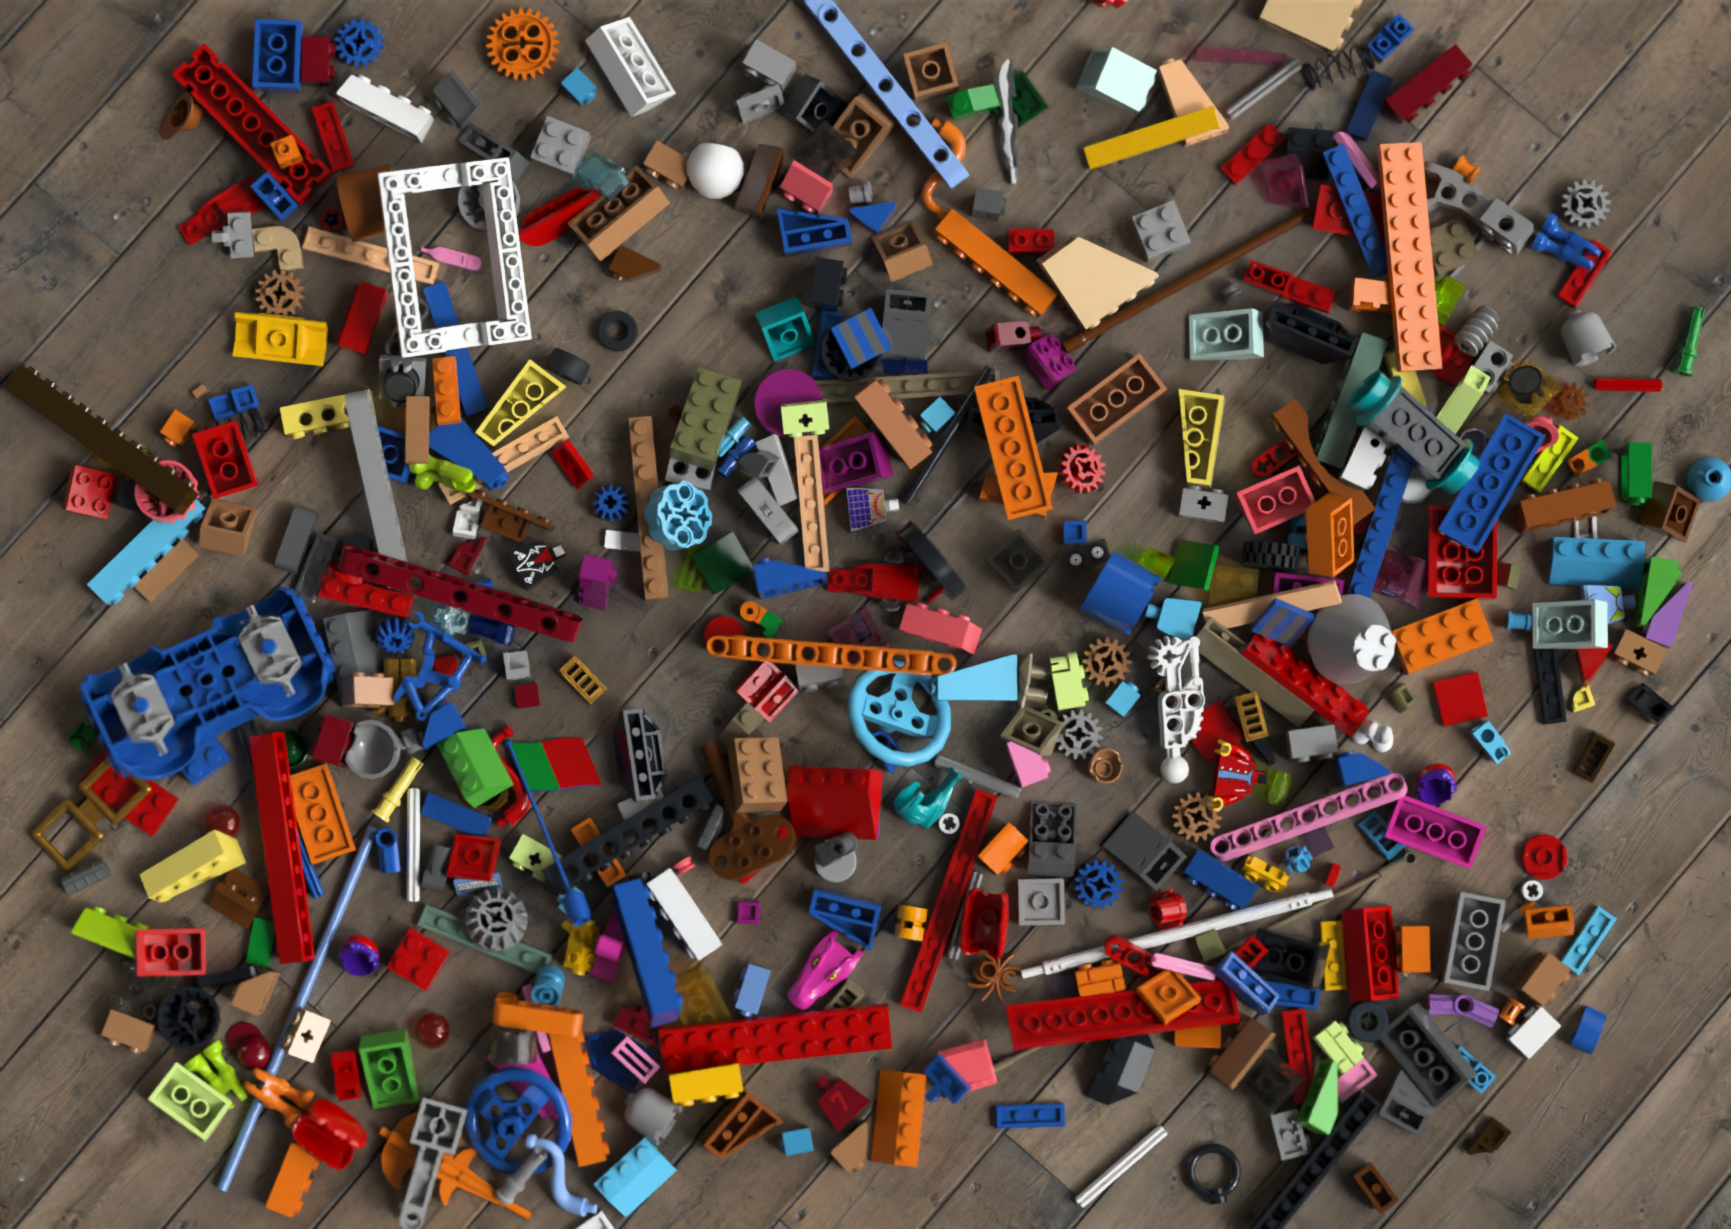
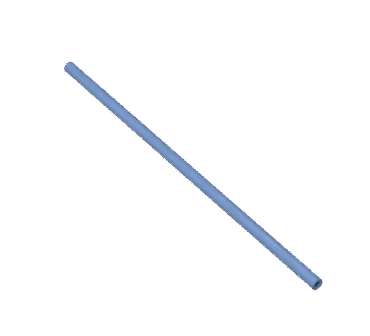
(300, 1001)

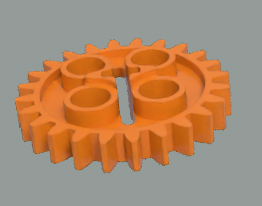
(523, 64)

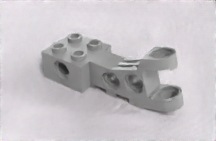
(1487, 214)
(436, 1134)

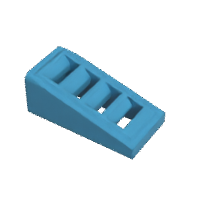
(1375, 840)

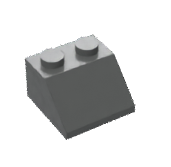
(457, 100)

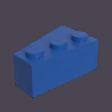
(812, 233)
(1219, 880)
(848, 914)

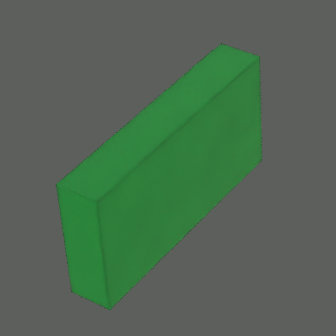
(261, 942)

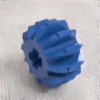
(616, 497)
(394, 635)

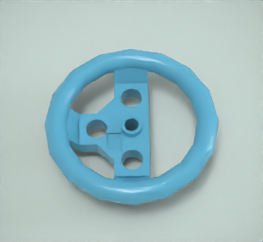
(897, 716)

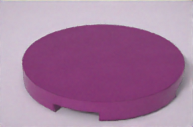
(780, 388)

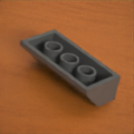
(353, 645)
(1427, 1054)

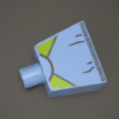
(1612, 595)

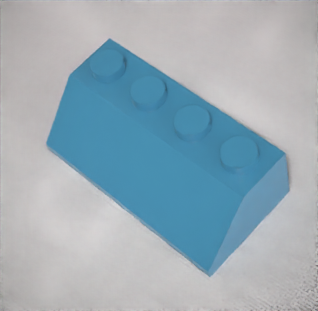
(1596, 562)

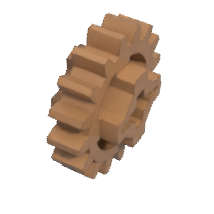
(281, 284)
(1096, 657)
(1191, 828)

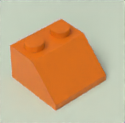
(1003, 849)

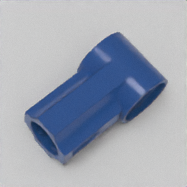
(388, 854)

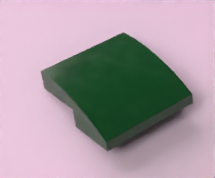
(1027, 102)
(722, 562)

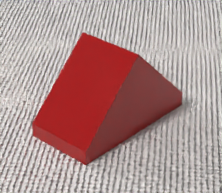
(1590, 661)

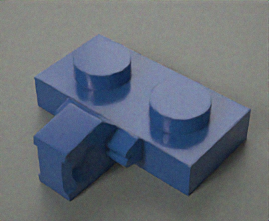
(945, 1081)

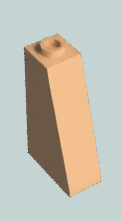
(1187, 96)

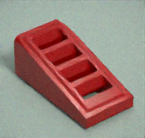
(1256, 957)

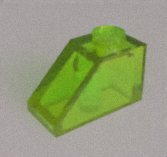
(1156, 562)

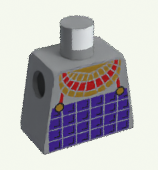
(868, 508)

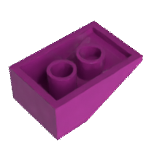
(854, 462)

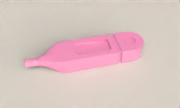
(454, 258)

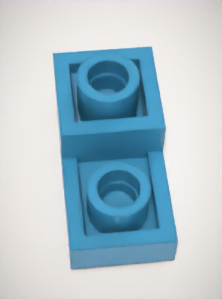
(1484, 1076)

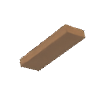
(417, 429)
(166, 570)

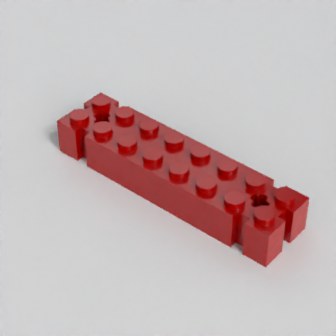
(249, 122)

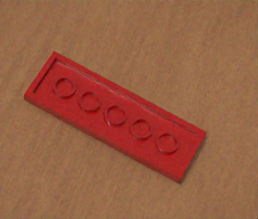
(1306, 683)

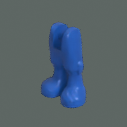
(1572, 246)

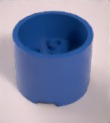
(1120, 593)

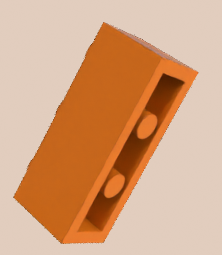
(292, 1181)

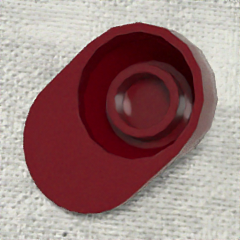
(249, 1046)

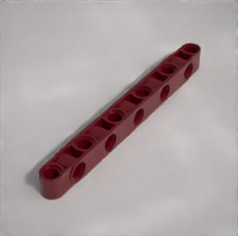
(442, 588)

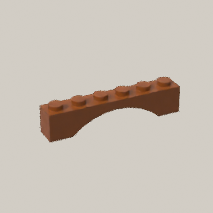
(1294, 425)

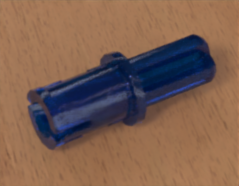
(905, 366)

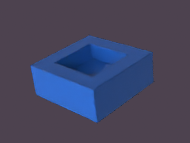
(1074, 532)

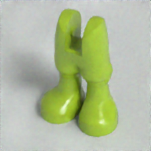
(445, 472)
(226, 1077)

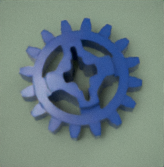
(349, 41)
(1096, 895)

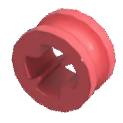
(684, 866)

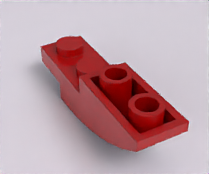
(1289, 287)

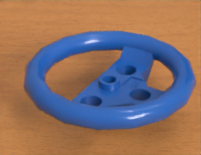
(513, 1118)

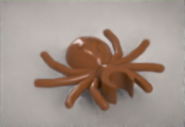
(993, 974)

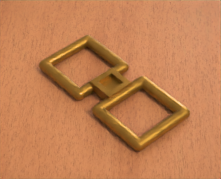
(88, 815)

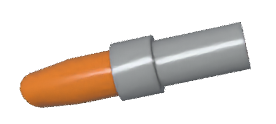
(1516, 916)

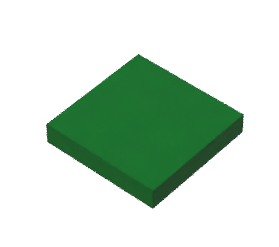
(1194, 565)

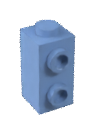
(752, 989)

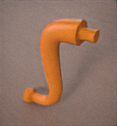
(958, 147)

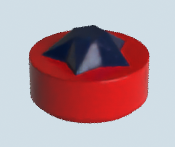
(331, 220)

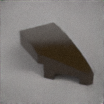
(1490, 1137)

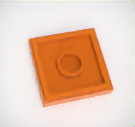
(1168, 995)

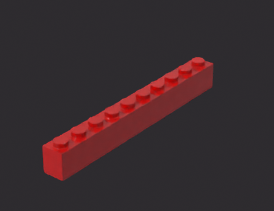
(281, 848)

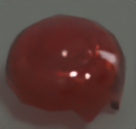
(224, 820)
(432, 1030)

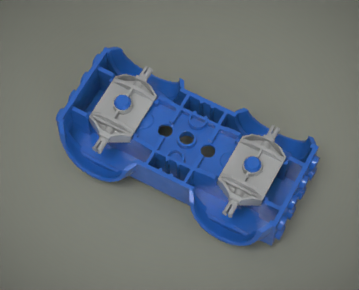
(159, 732)

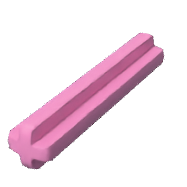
(1183, 966)

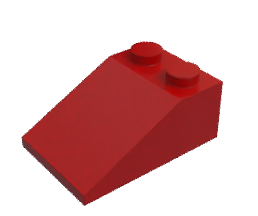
(225, 459)
(170, 952)

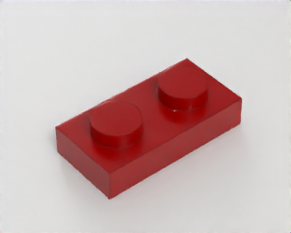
(572, 464)

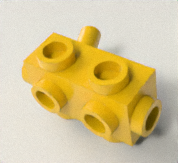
(581, 946)

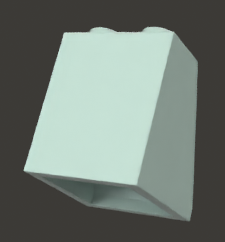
(1116, 79)

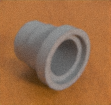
(861, 193)

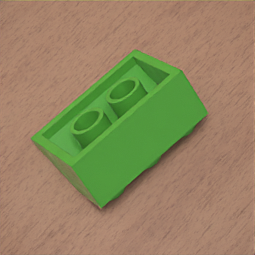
(475, 765)

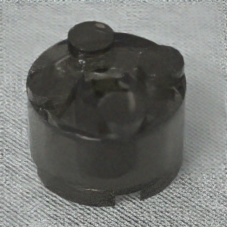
(513, 1049)

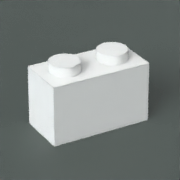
(1532, 1031)

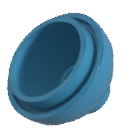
(1701, 486)

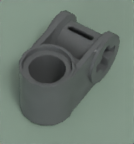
(835, 848)

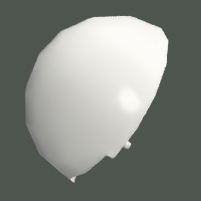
(715, 170)

